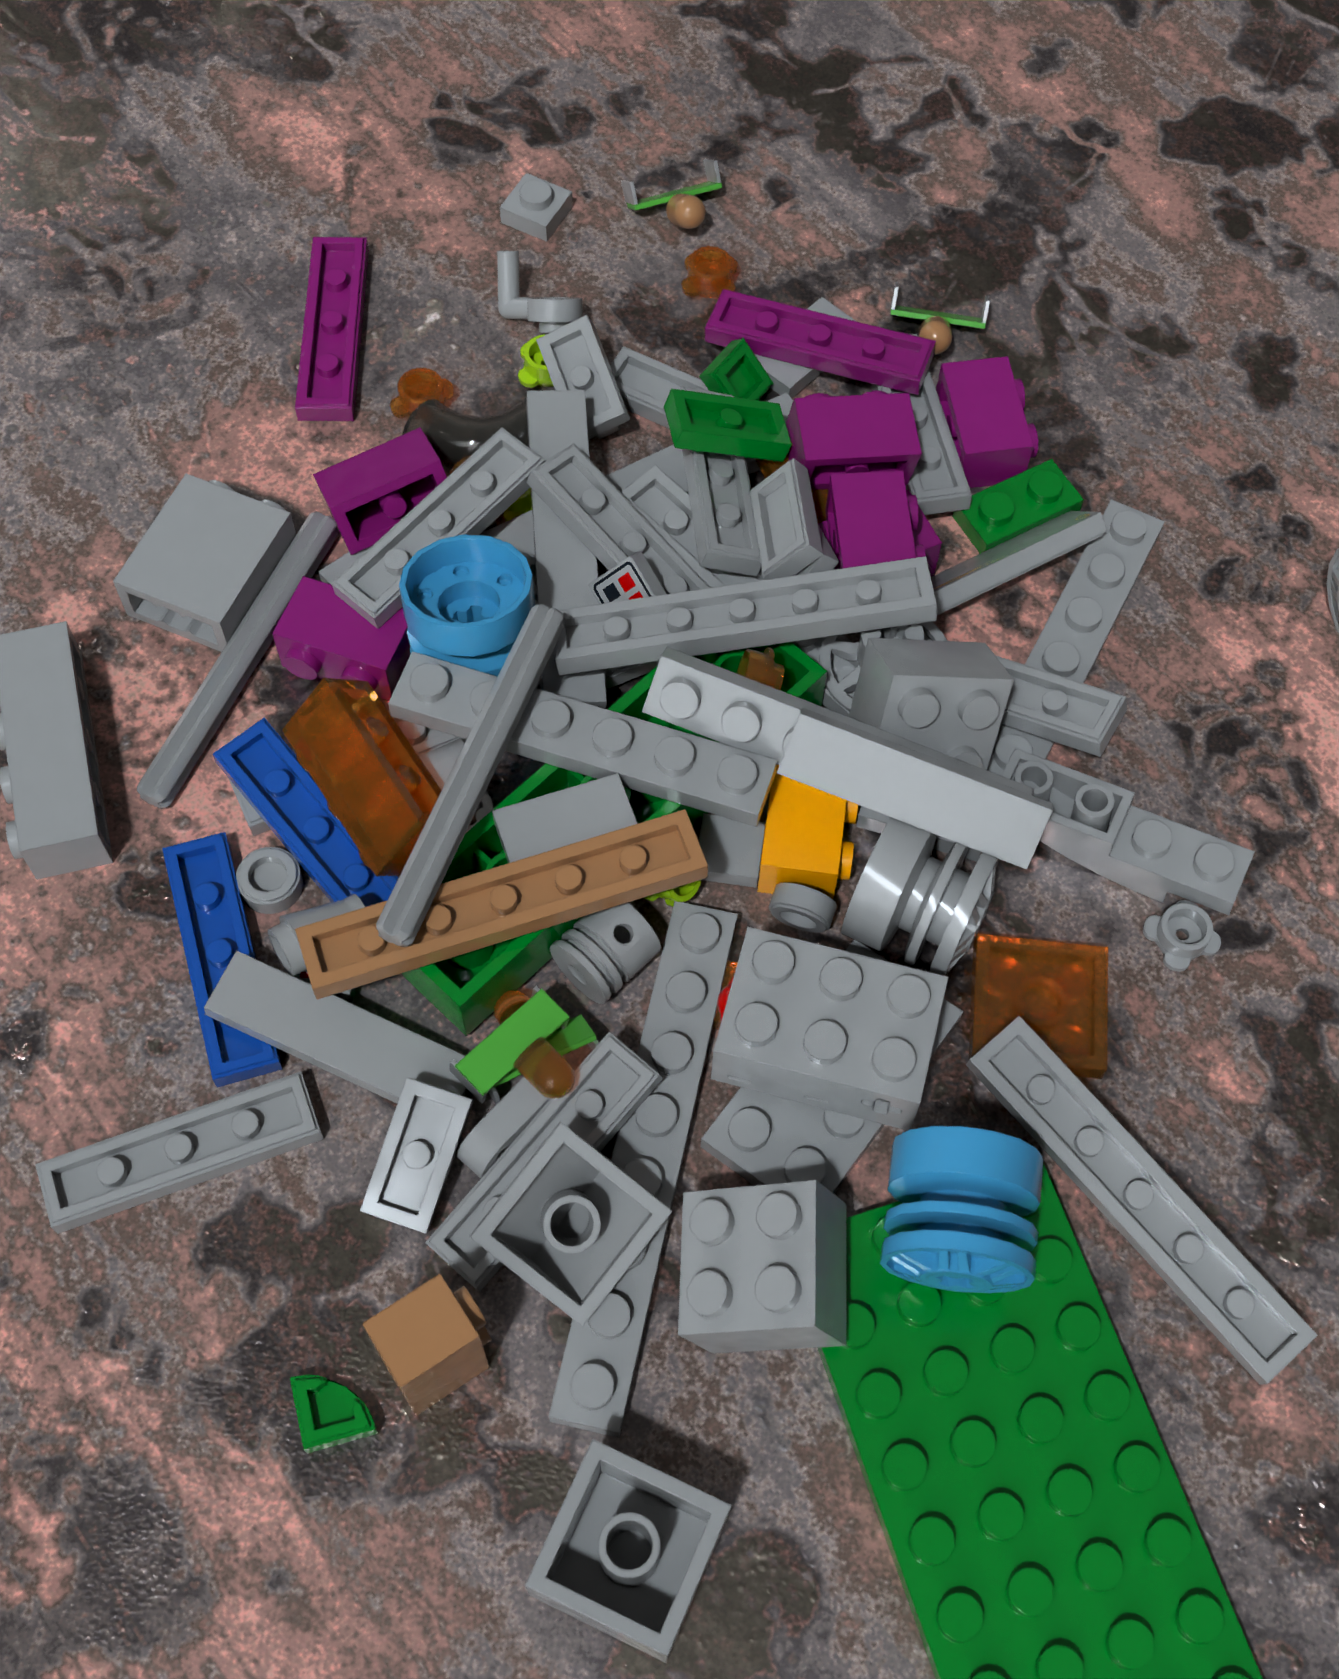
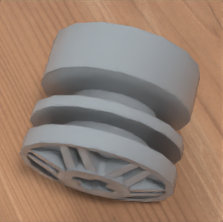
(921, 896)

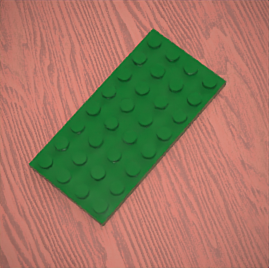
(1024, 1475)

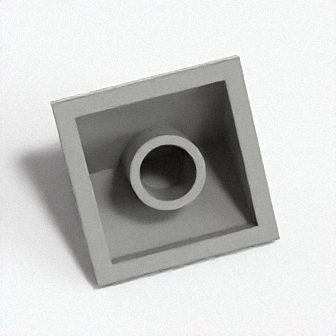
(571, 1223)

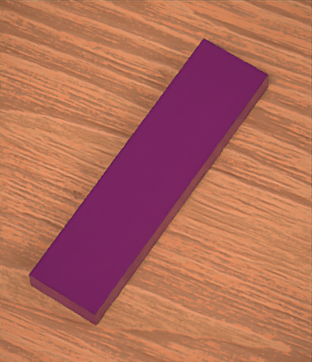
(332, 329)
(821, 341)

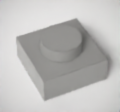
(536, 207)

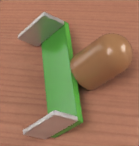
(682, 207)
(937, 324)

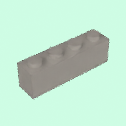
(50, 754)

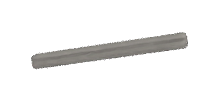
(235, 663)
(469, 777)

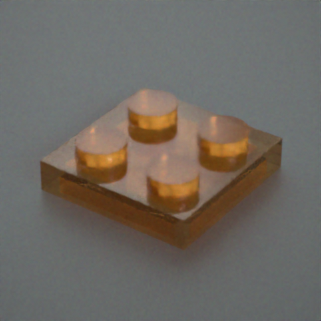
(1052, 987)

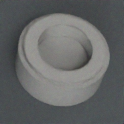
(269, 880)
(802, 907)

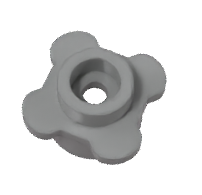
(1191, 920)

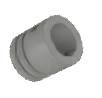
(605, 950)

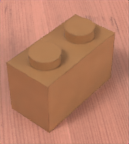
(431, 1342)

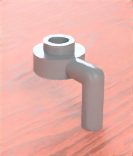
(548, 311)

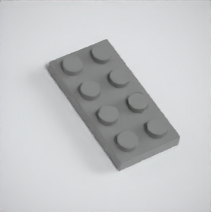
(791, 1141)

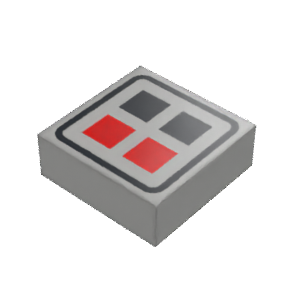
(626, 581)

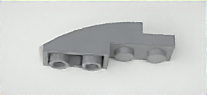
(1127, 844)

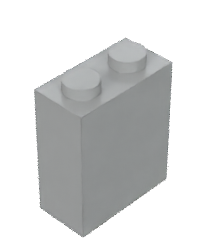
(204, 561)

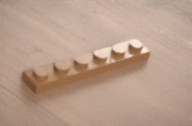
(508, 902)

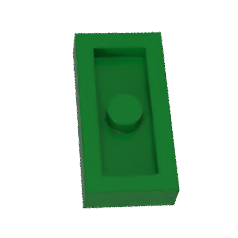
(727, 425)
(1017, 505)

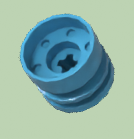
(466, 600)
(962, 1209)

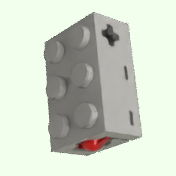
(828, 1028)

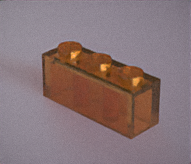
(364, 770)

